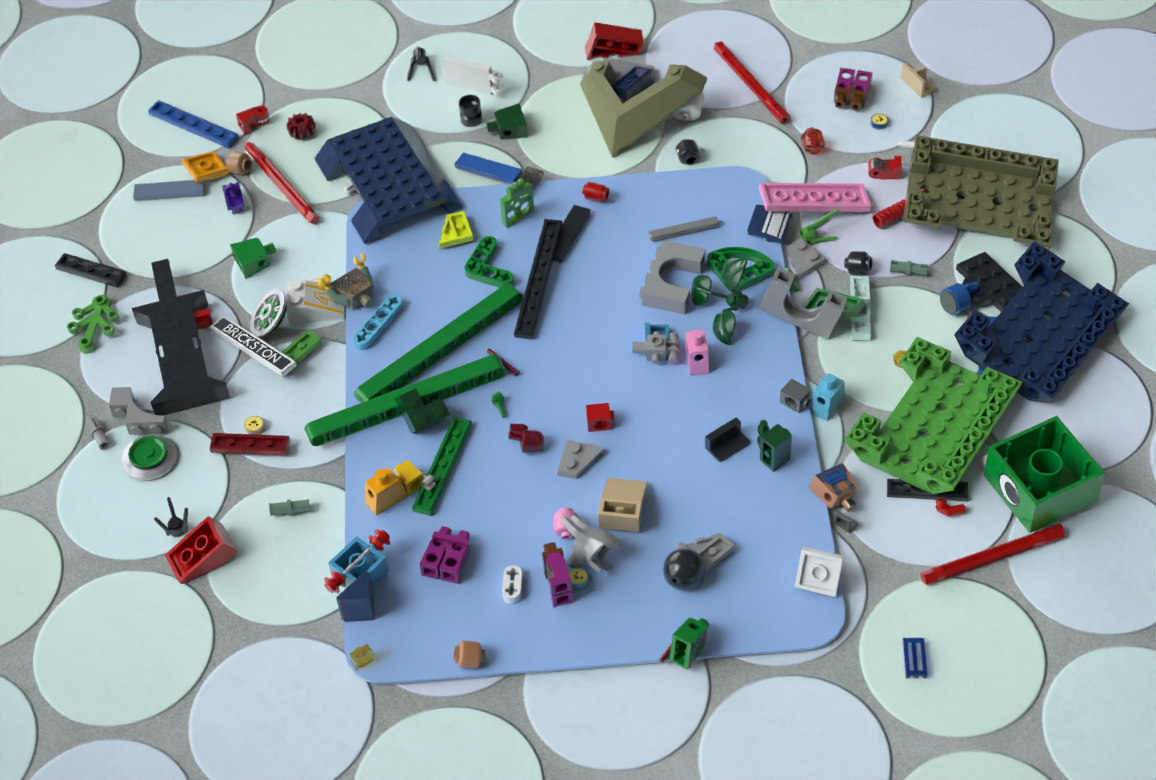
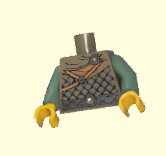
(351, 288)

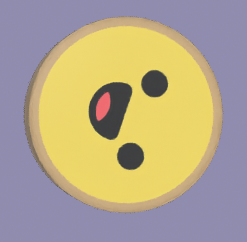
(254, 425)

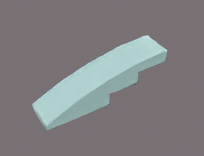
(861, 323)

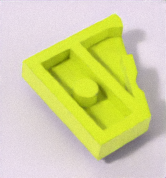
(455, 230)

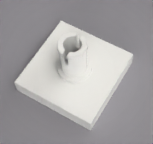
(819, 571)

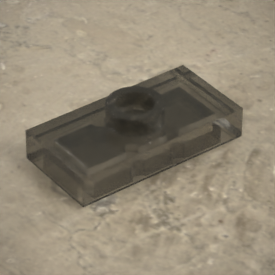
(532, 176)

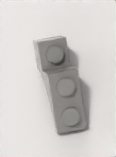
(136, 420)

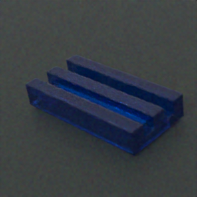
(915, 672)

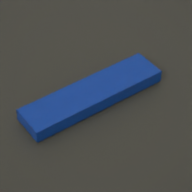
(488, 168)

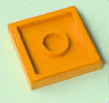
(205, 167)

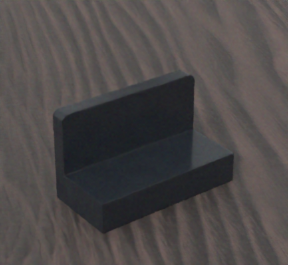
(726, 440)

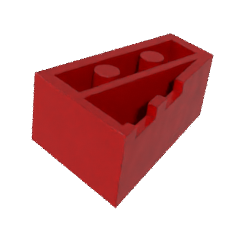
(613, 40)

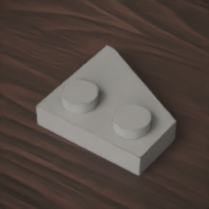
(804, 258)
(577, 458)

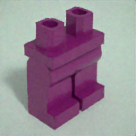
(446, 555)

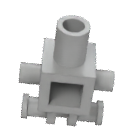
(658, 347)

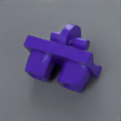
(233, 197)

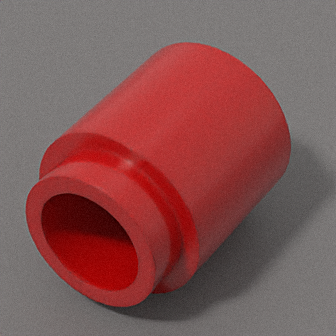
(595, 192)

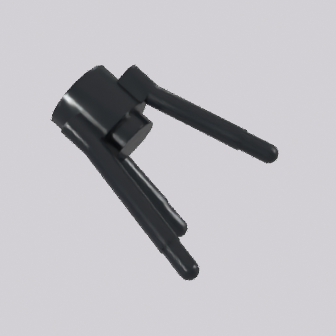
(419, 58)
(176, 525)

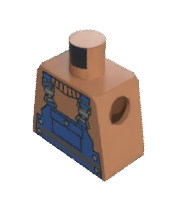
(835, 487)

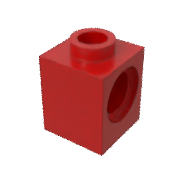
(599, 417)

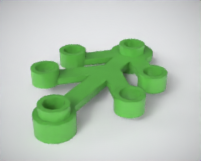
(99, 304)

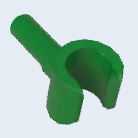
(497, 399)

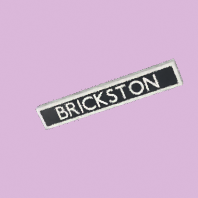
(253, 346)

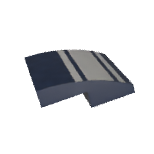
(769, 224)

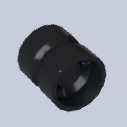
(470, 110)

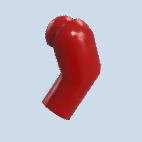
(944, 508)

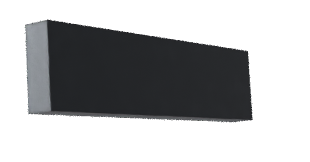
(571, 227)
(90, 270)
(901, 489)

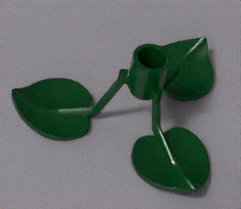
(731, 273)

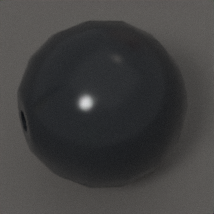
(684, 569)

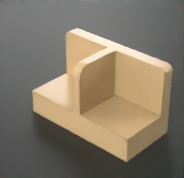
(917, 80)

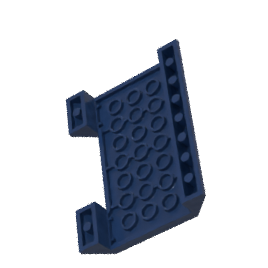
(388, 172)

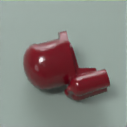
(529, 439)

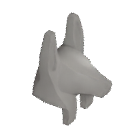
(590, 544)

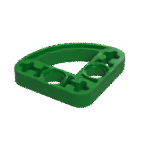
(761, 261)

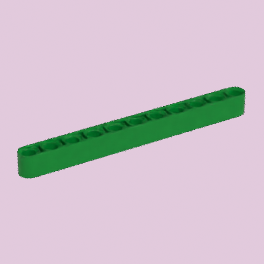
(440, 343)
(385, 407)

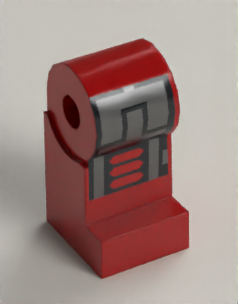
(885, 168)

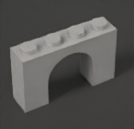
(671, 257)
(817, 320)

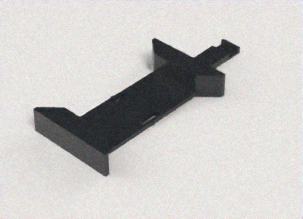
(173, 328)

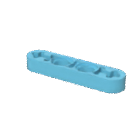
(381, 323)

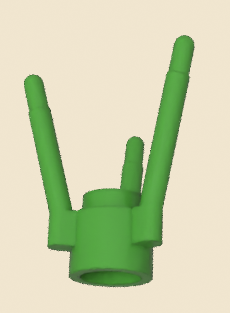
(810, 232)

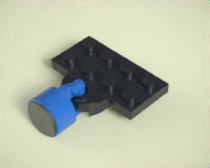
(983, 284)

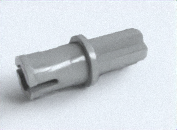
(98, 433)

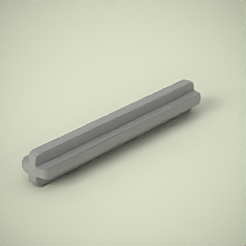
(683, 228)

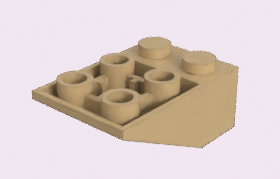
(622, 504)

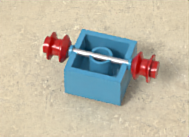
(356, 559)

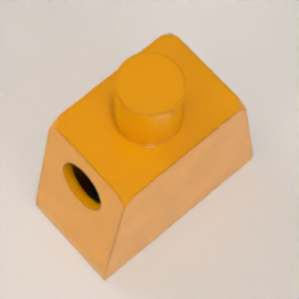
(383, 490)

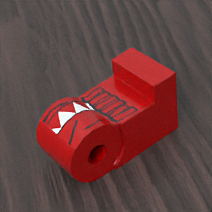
(252, 118)

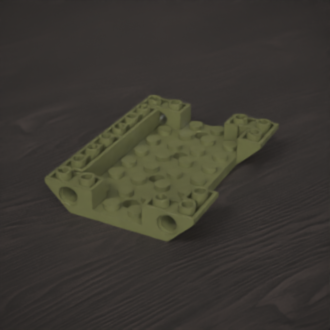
(981, 177)

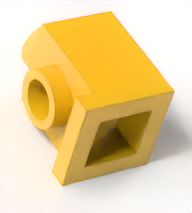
(409, 476)

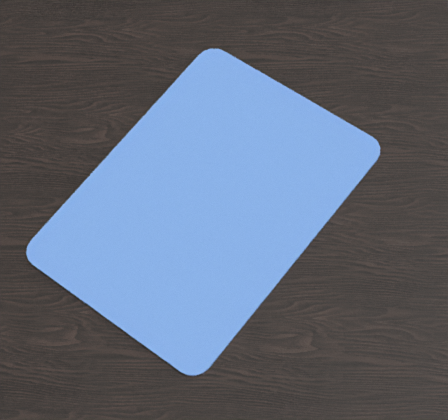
(658, 436)

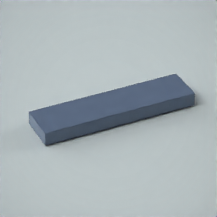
(167, 190)

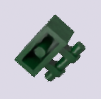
(774, 445)

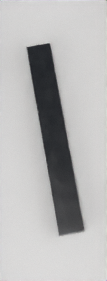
(538, 279)

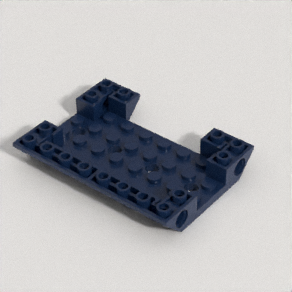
(1057, 343)

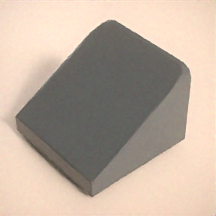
(844, 521)

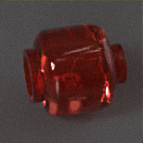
(812, 141)

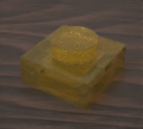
(361, 656)

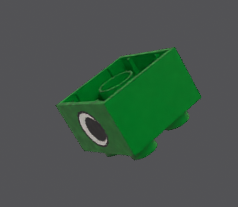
(1043, 474)

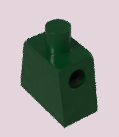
(509, 123)

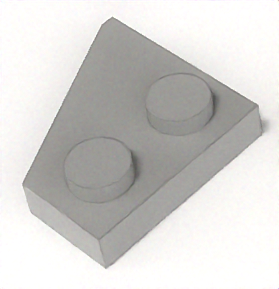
(711, 548)

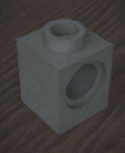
(795, 396)

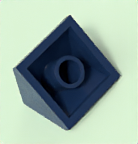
(633, 82)
(357, 600)

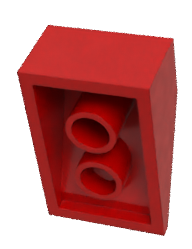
(201, 550)

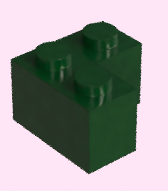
(420, 415)

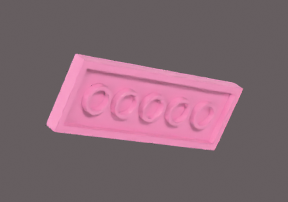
(815, 197)

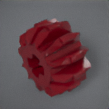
(301, 126)

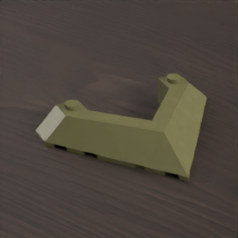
(628, 121)

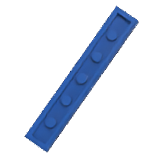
(193, 124)

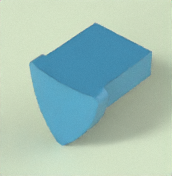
(662, 328)

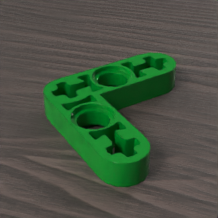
(500, 276)

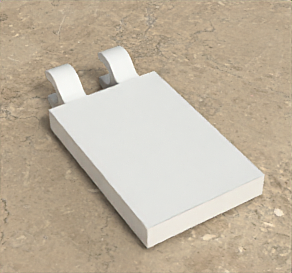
(471, 76)

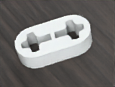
(508, 584)

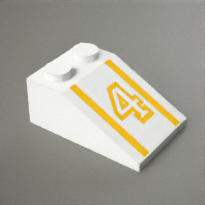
(310, 303)

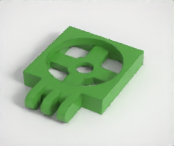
(508, 202)

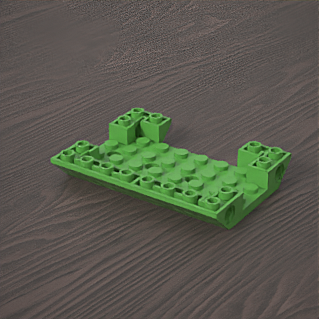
(952, 434)

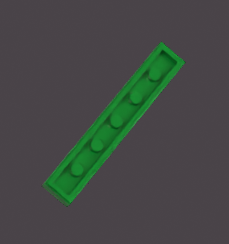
(443, 465)

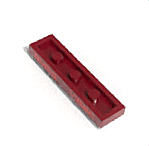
(249, 444)

